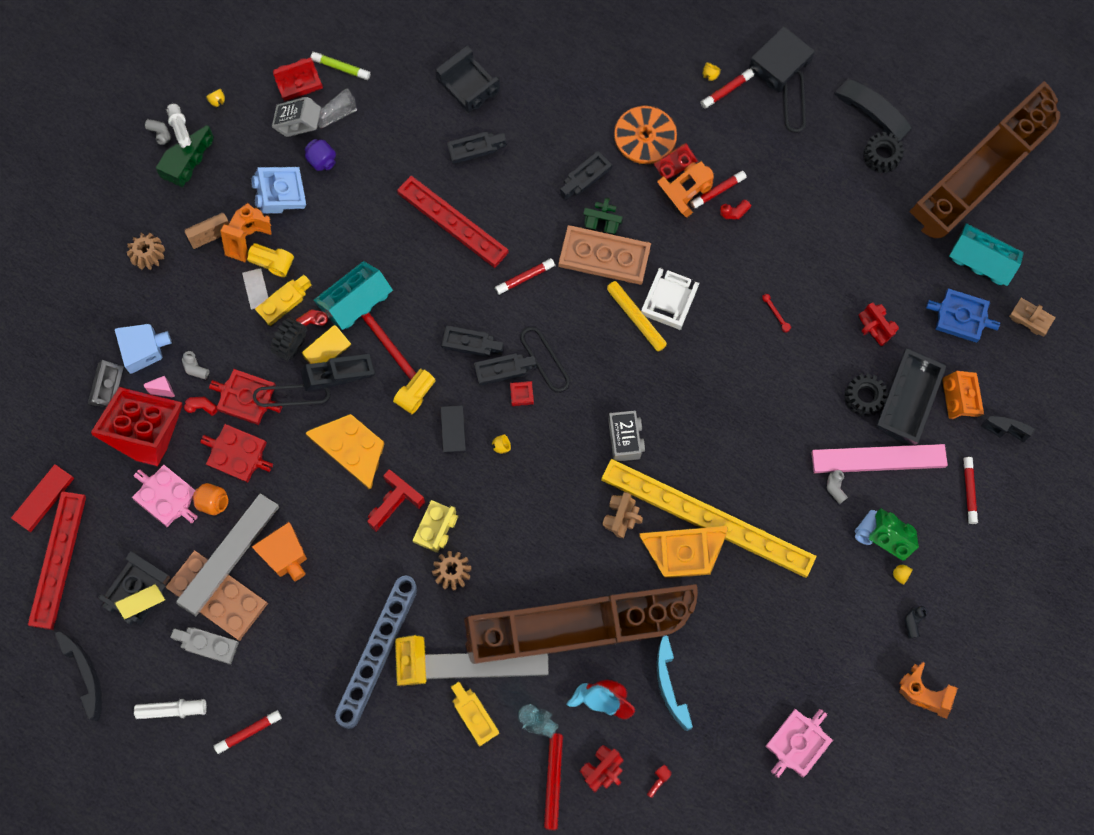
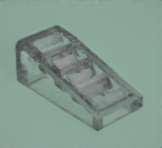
(338, 108)

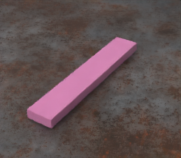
(879, 458)

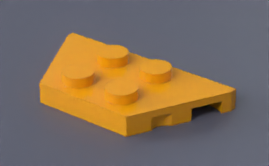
(351, 446)
(685, 551)

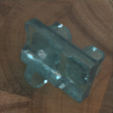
(537, 721)

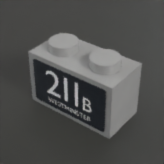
(296, 116)
(625, 437)

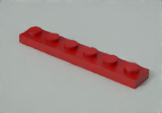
(453, 221)
(57, 560)

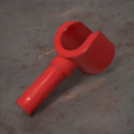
(663, 774)

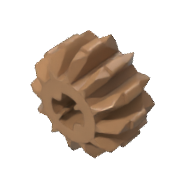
(138, 248)
(442, 570)

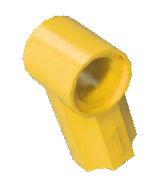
(276, 261)
(412, 395)

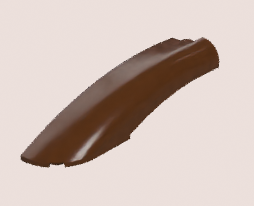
(988, 163)
(578, 624)

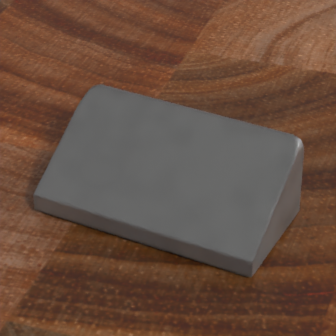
(105, 383)

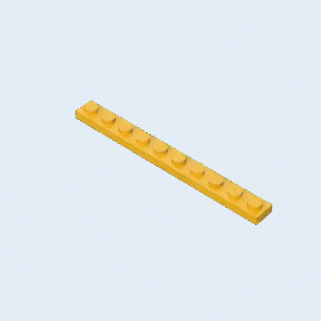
(706, 516)

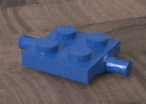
(962, 315)

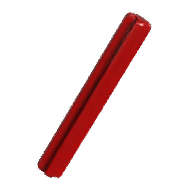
(553, 782)

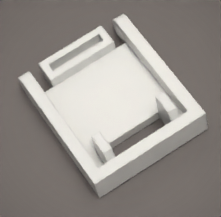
(670, 296)

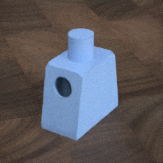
(140, 346)

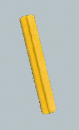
(636, 316)

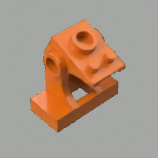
(702, 176)
(234, 234)
(934, 701)

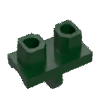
(612, 220)

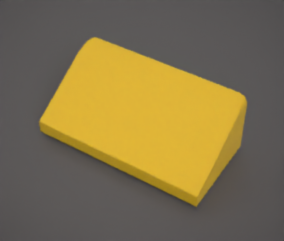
(327, 346)
(410, 660)

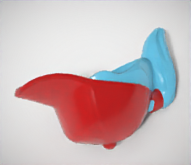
(604, 696)

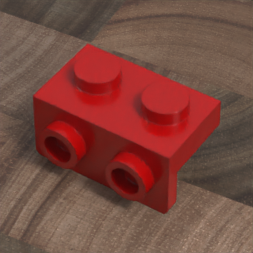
(297, 79)

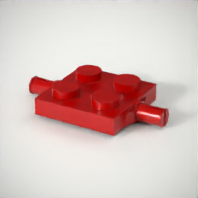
(238, 396)
(236, 453)

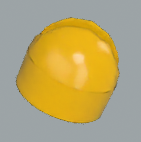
(711, 71)
(216, 96)
(502, 444)
(902, 573)

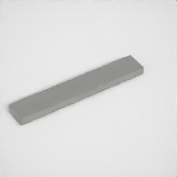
(227, 555)
(459, 666)

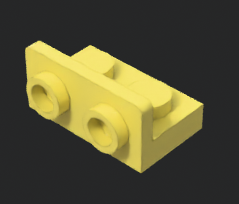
(435, 526)

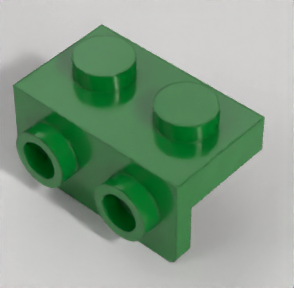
(894, 535)

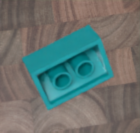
(986, 255)
(353, 295)

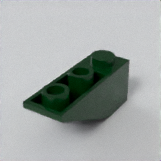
(179, 162)

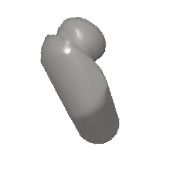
(161, 129)
(191, 366)
(834, 486)

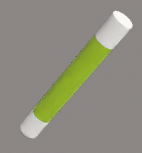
(340, 65)

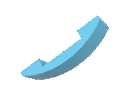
(680, 712)

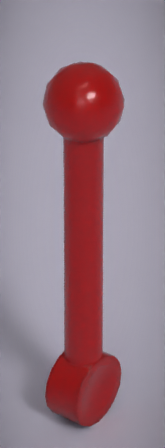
(785, 326)

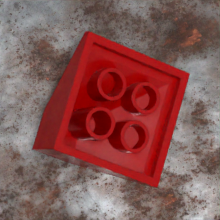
(138, 425)

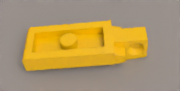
(283, 300)
(474, 715)

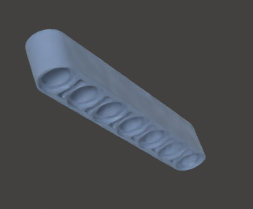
(376, 663)

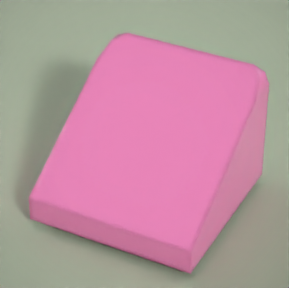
(159, 387)

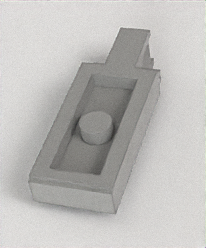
(206, 644)

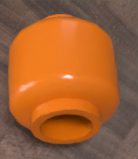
(210, 499)

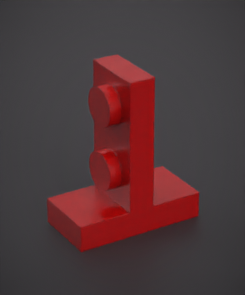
(393, 500)

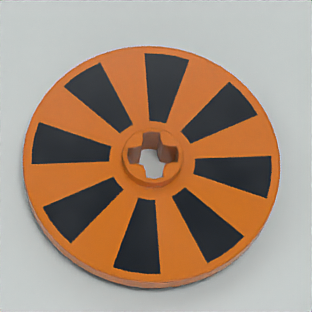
(652, 121)

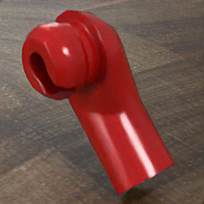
(735, 212)
(313, 317)
(194, 403)

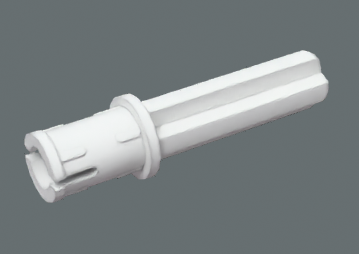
(177, 121)
(170, 709)

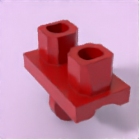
(675, 161)
(876, 324)
(607, 770)

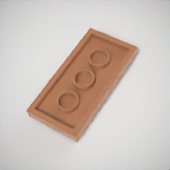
(604, 255)
(231, 605)

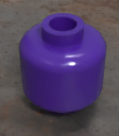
(320, 155)

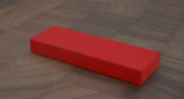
(42, 498)

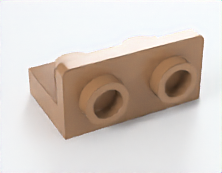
(206, 230)

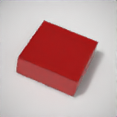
(521, 393)

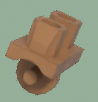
(1032, 317)
(626, 515)

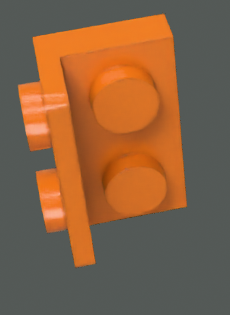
(962, 394)

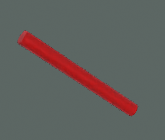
(389, 345)

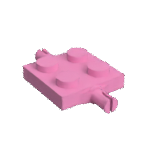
(165, 496)
(799, 743)

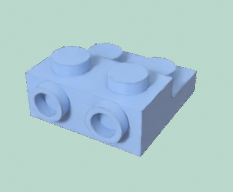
(278, 189)

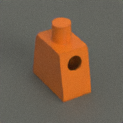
(283, 552)

